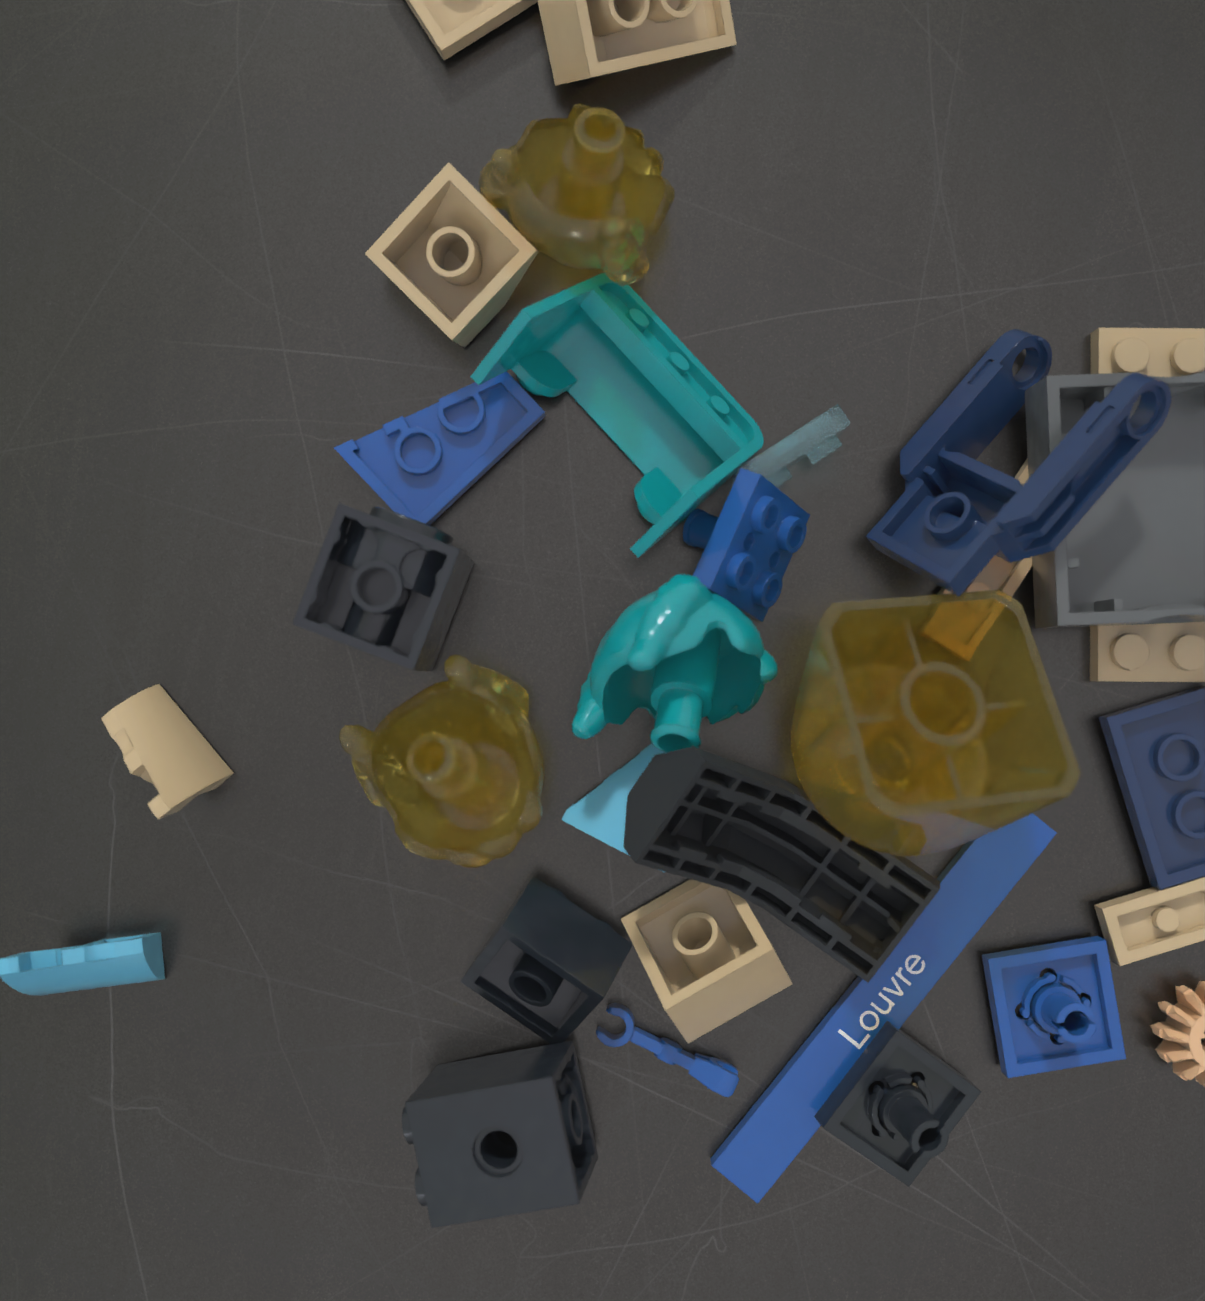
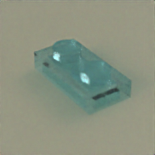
(813, 440)

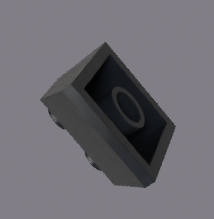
(547, 962)

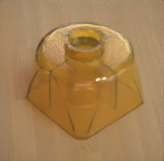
(928, 722)

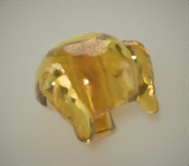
(583, 191)
(455, 766)

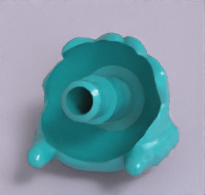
(679, 659)

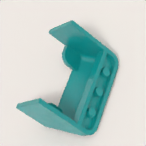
(637, 387)

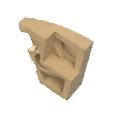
(165, 749)

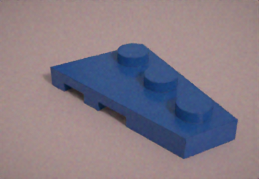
(441, 451)

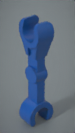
(710, 1071)

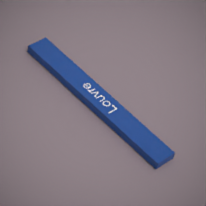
(968, 895)

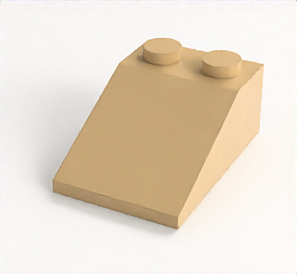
(620, 35)

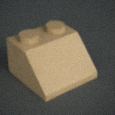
(454, 256)
(704, 956)

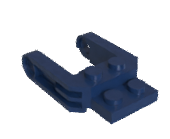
(966, 512)

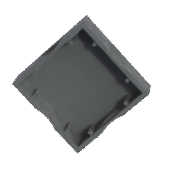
(1144, 539)

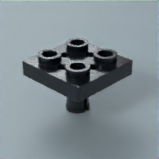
(912, 1112)

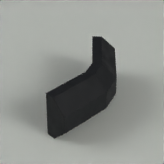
(774, 849)

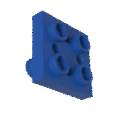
(748, 543)
(1084, 1028)

